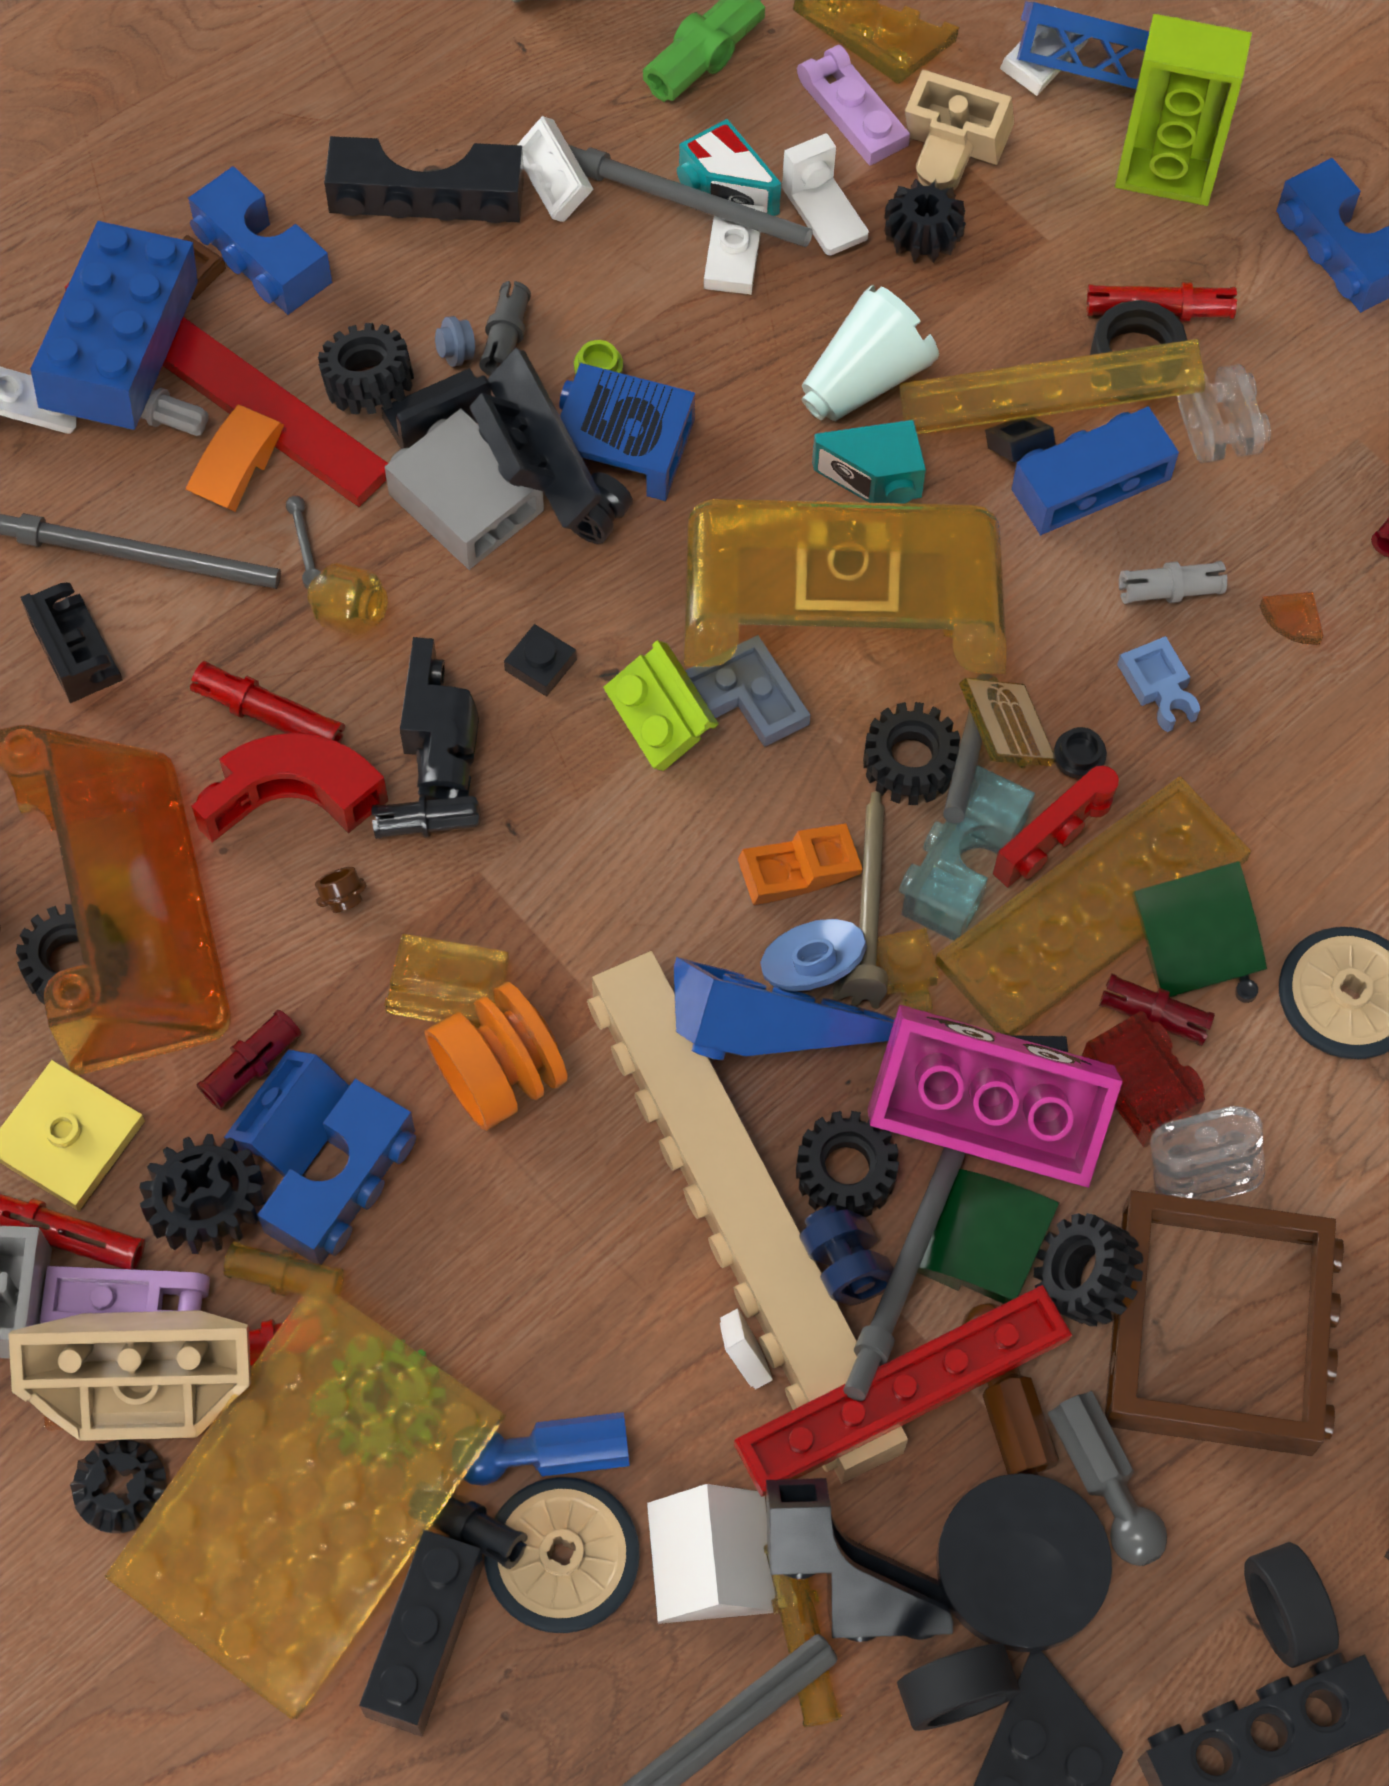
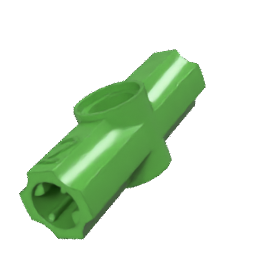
(701, 46)

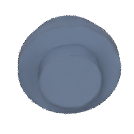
(455, 341)

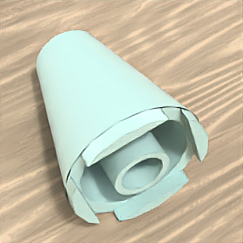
(867, 356)

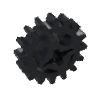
(202, 1193)

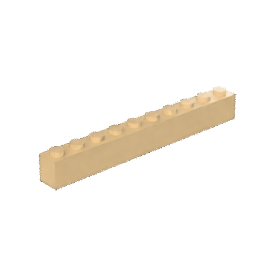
(733, 1193)

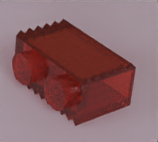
(1154, 1082)

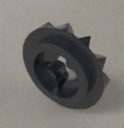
(108, 1511)

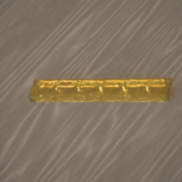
(1053, 386)

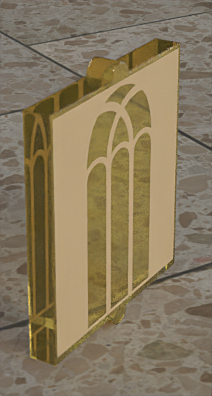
(1007, 722)

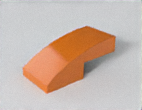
(231, 457)
(797, 867)

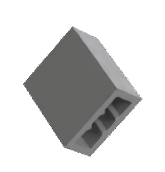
(457, 492)

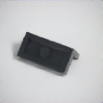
(420, 410)

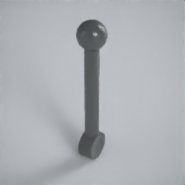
(296, 505)

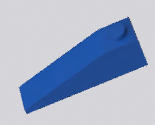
(738, 1016)

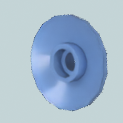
(813, 955)

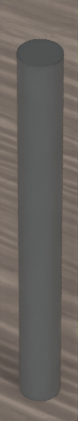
(964, 770)

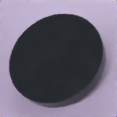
(1024, 1562)

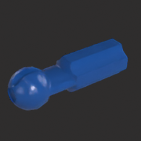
(556, 1448)

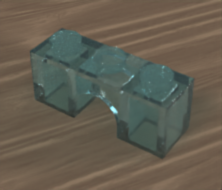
(943, 889)

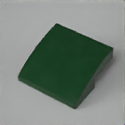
(1200, 929)
(987, 1236)

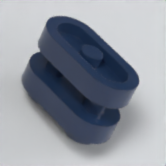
(843, 1243)

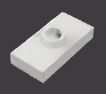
(1032, 75)
(554, 169)
(732, 256)

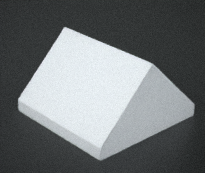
(710, 1554)

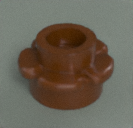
(340, 889)

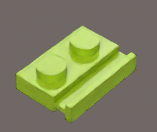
(660, 706)

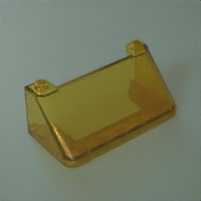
(844, 570)

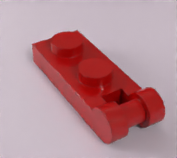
(1056, 824)

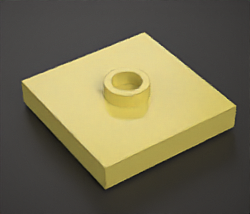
(66, 1135)

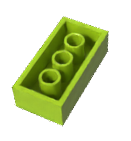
(1182, 109)

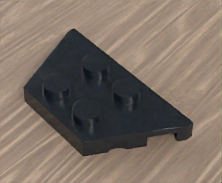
(1048, 1736)

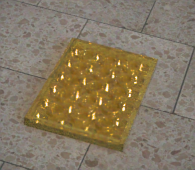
(305, 1498)

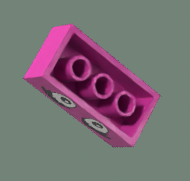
(994, 1096)

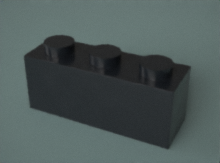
(422, 1633)

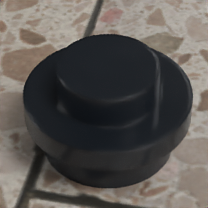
(1079, 752)

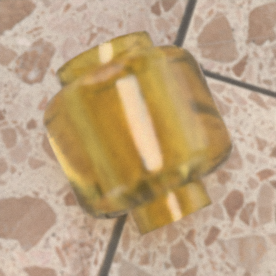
(347, 599)

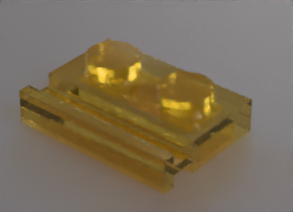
(442, 978)

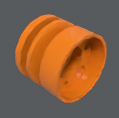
(504, 1051)

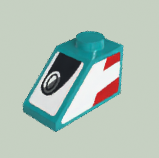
(728, 167)
(873, 461)

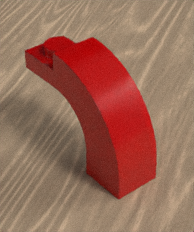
(290, 768)

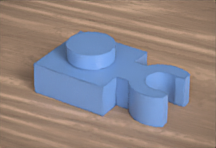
(1159, 676)

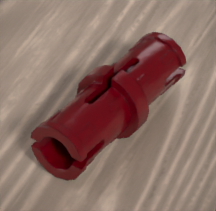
(1158, 1007)
(249, 1059)

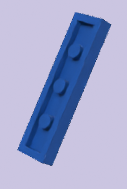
(1086, 27)

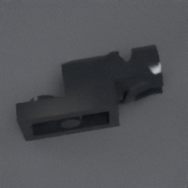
(437, 725)

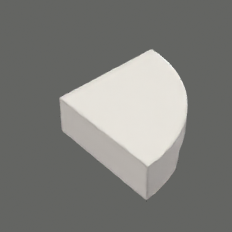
(744, 1349)

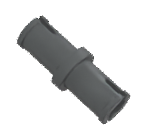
(505, 326)

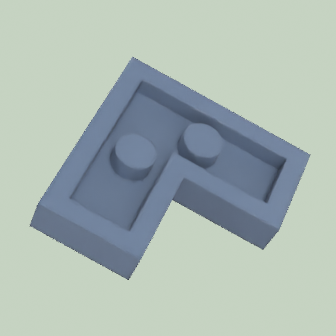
(756, 687)

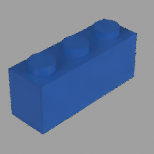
(1094, 469)

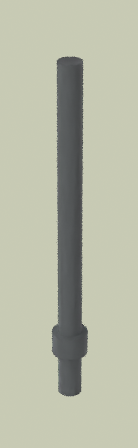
(599, 165)
(34, 531)
(877, 1340)

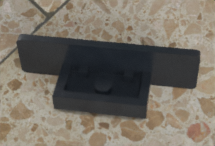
(533, 440)

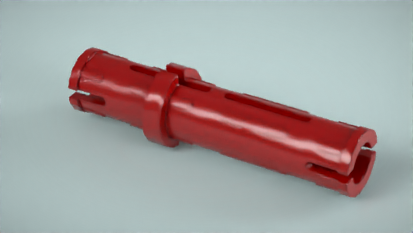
(1182, 301)
(250, 699)
(120, 1249)

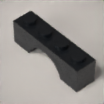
(478, 187)

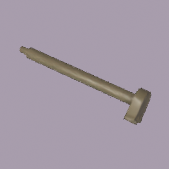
(867, 979)

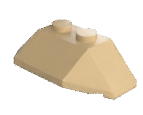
(131, 1372)

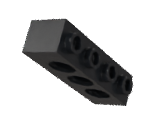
(1348, 1689)

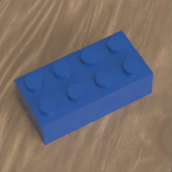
(115, 325)

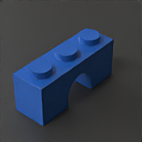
(1316, 210)
(281, 267)
(317, 1215)

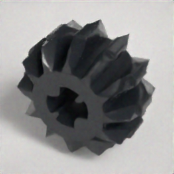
(924, 220)

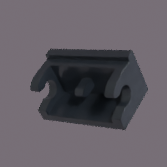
(71, 641)

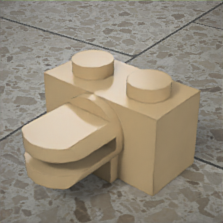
(955, 125)

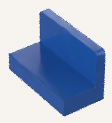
(289, 1112)

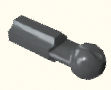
(1105, 1471)

